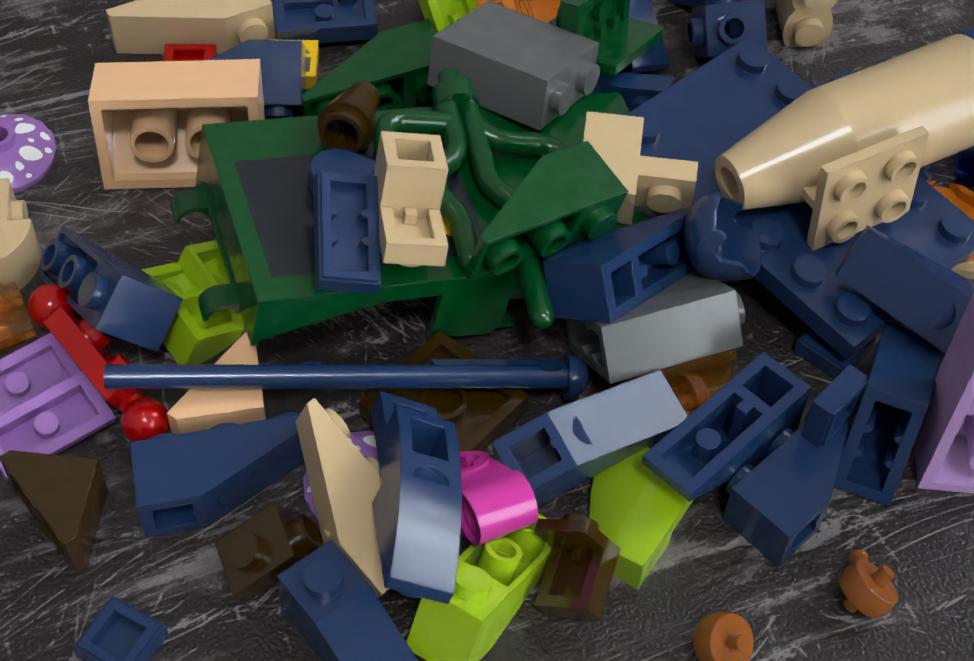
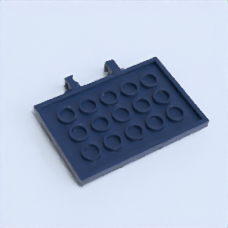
(723, 105)

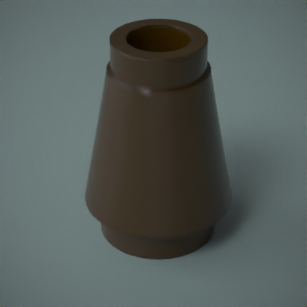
(350, 118)

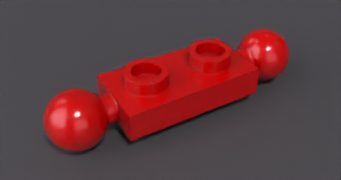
(49, 310)

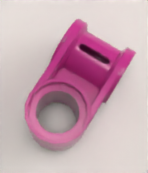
(493, 499)

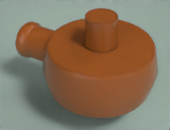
(867, 586)
(723, 637)

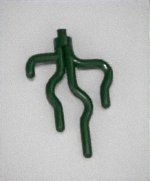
(464, 128)

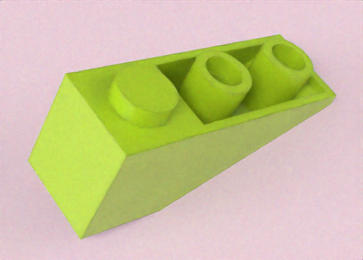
(486, 596)

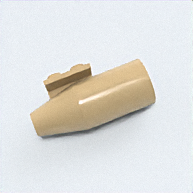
(858, 141)

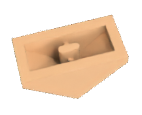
(209, 407)

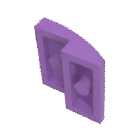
(47, 401)

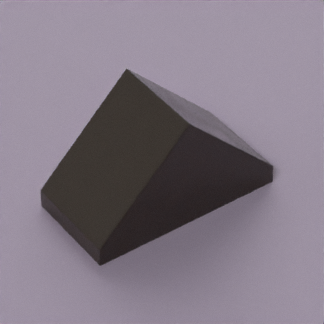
(63, 498)

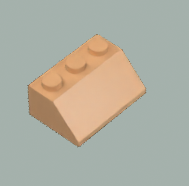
(153, 116)

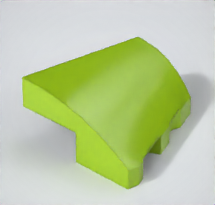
(189, 337)
(636, 515)

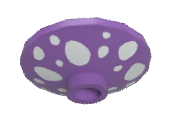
(25, 150)

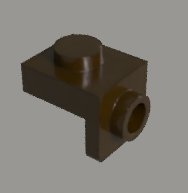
(265, 548)
(577, 567)

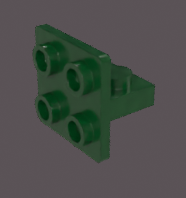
(609, 23)

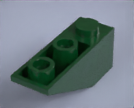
(391, 61)
(557, 203)

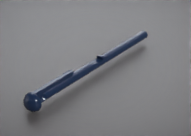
(565, 373)

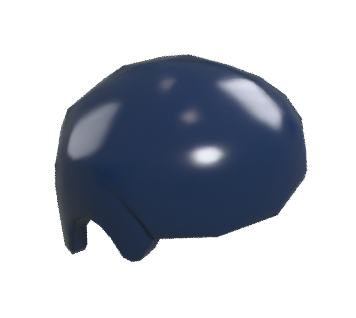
(717, 243)

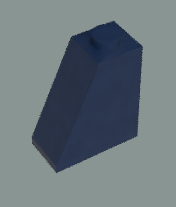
(888, 414)

